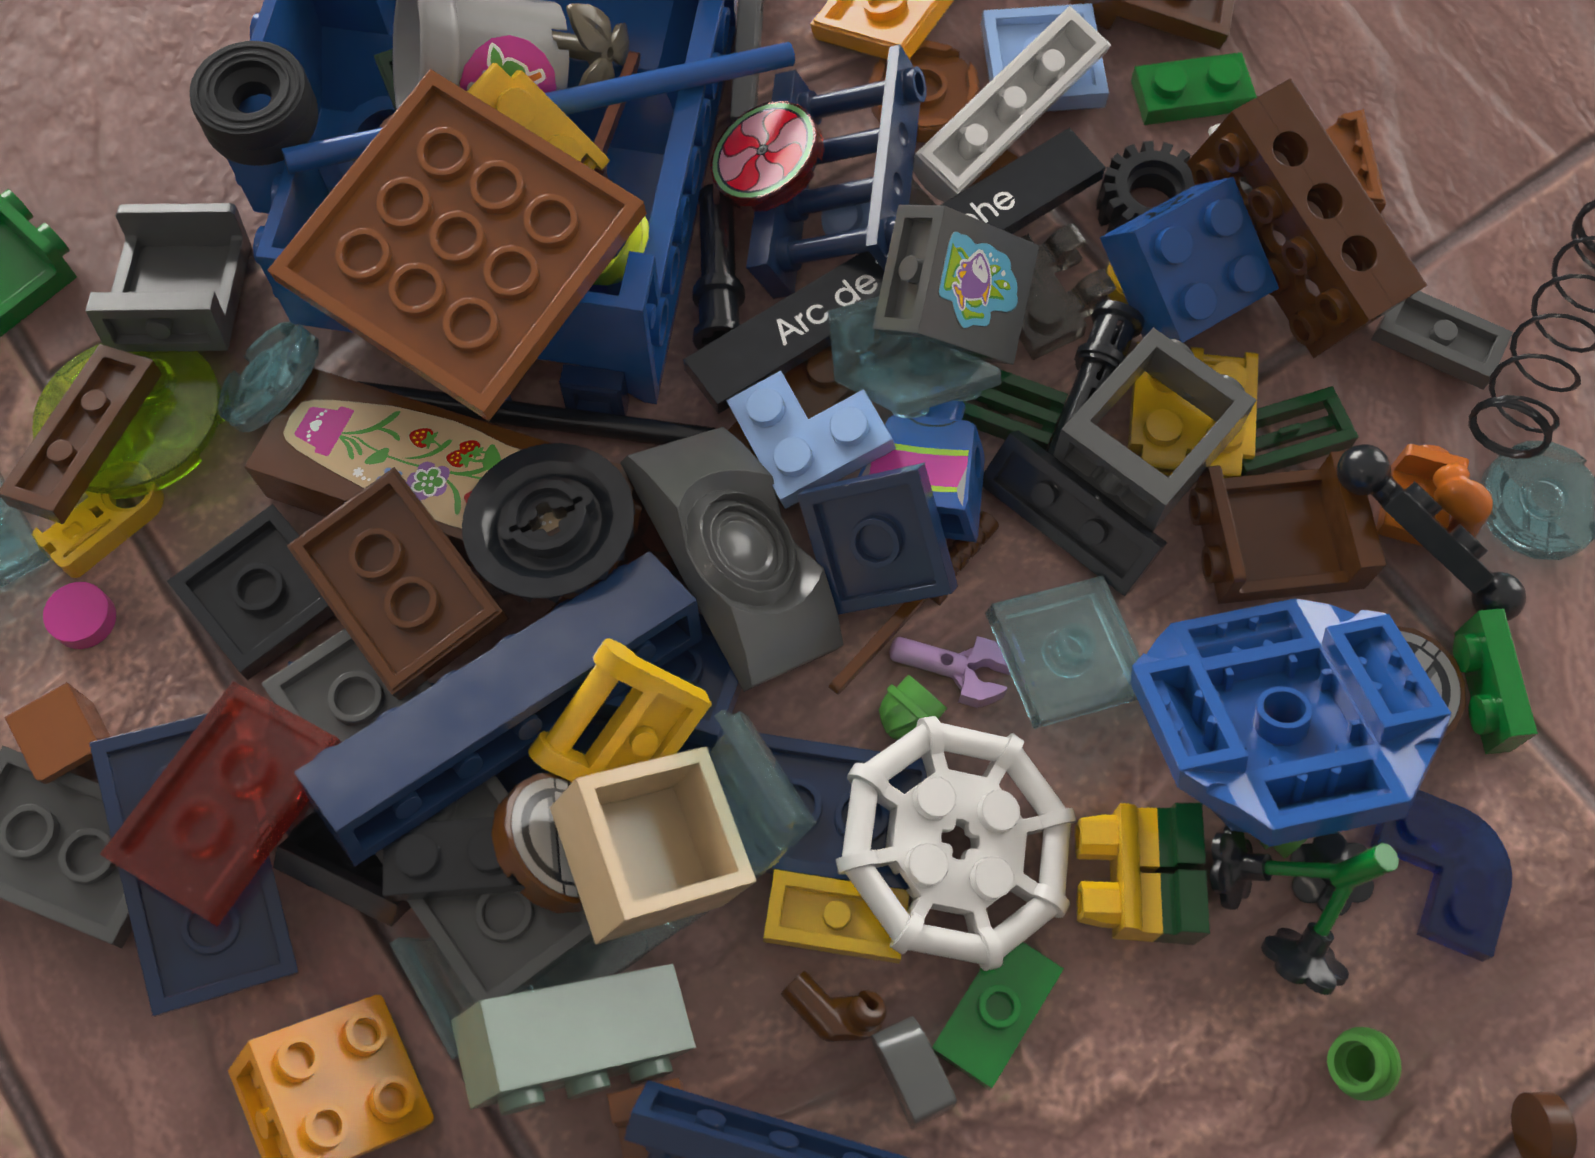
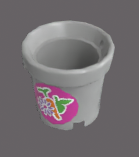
(469, 35)

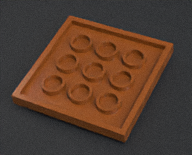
(458, 243)

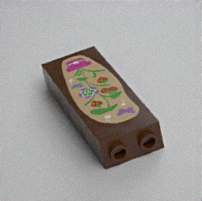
(349, 434)

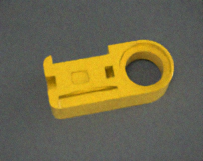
(95, 530)

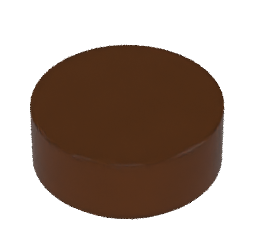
(1543, 1126)

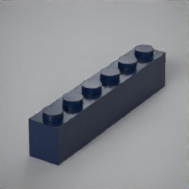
(491, 708)

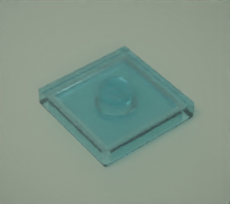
(1066, 650)

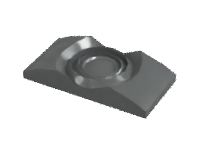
(737, 554)

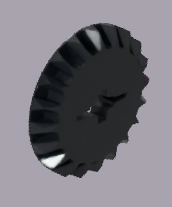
(505, 521)

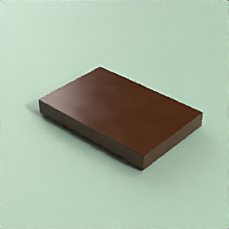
(397, 583)

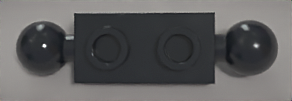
(1367, 471)

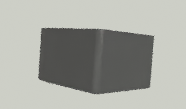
(913, 1072)

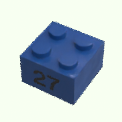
(1191, 260)

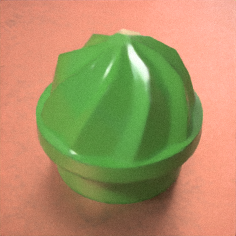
(906, 705)
(1364, 1064)

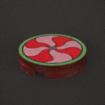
(767, 155)

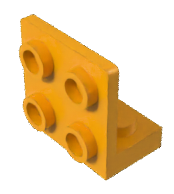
(330, 1085)

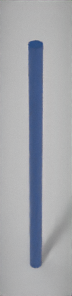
(578, 98)

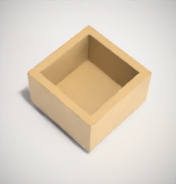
(651, 843)

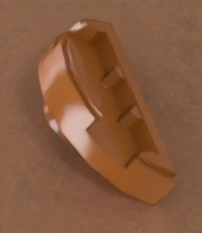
(1355, 145)

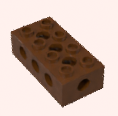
(1319, 208)

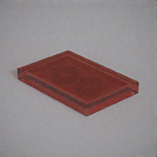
(220, 804)

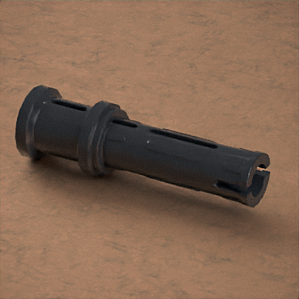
(718, 290)
(1100, 355)

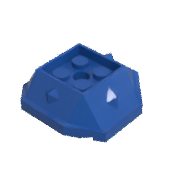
(1292, 717)

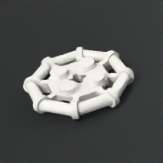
(926, 863)

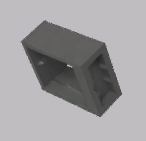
(1119, 471)

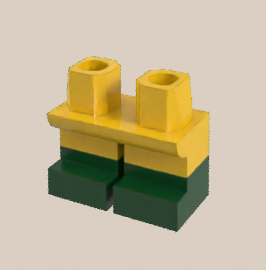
(1153, 873)

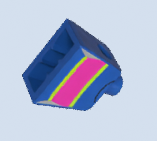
(952, 461)

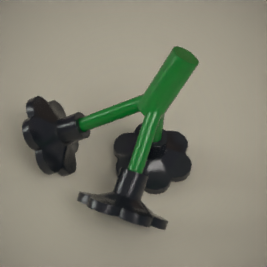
(1324, 874)

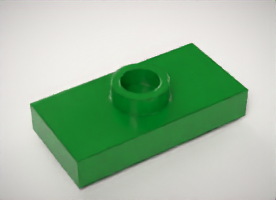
(996, 1014)

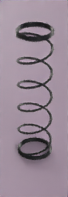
(1511, 401)

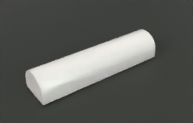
(1008, 105)

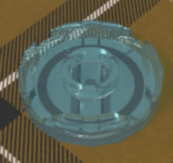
(276, 373)
(1542, 502)

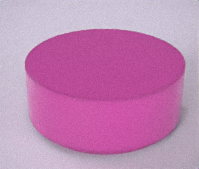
(79, 615)

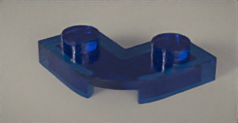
(1469, 872)

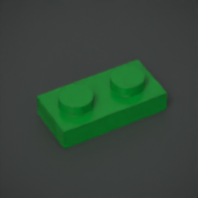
(1192, 88)
(1498, 695)

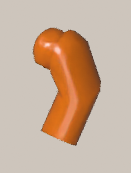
(1462, 498)

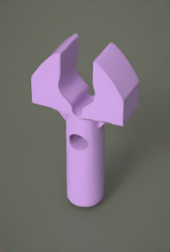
(957, 666)

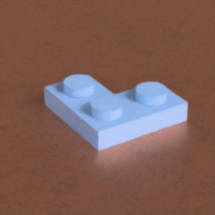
(806, 450)

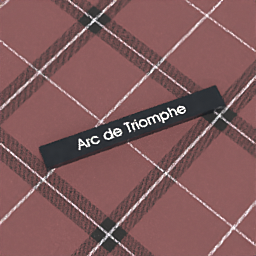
(800, 323)

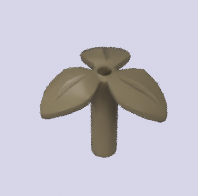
(594, 42)

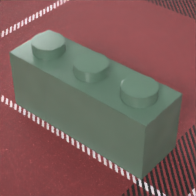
(571, 1038)

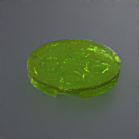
(165, 432)

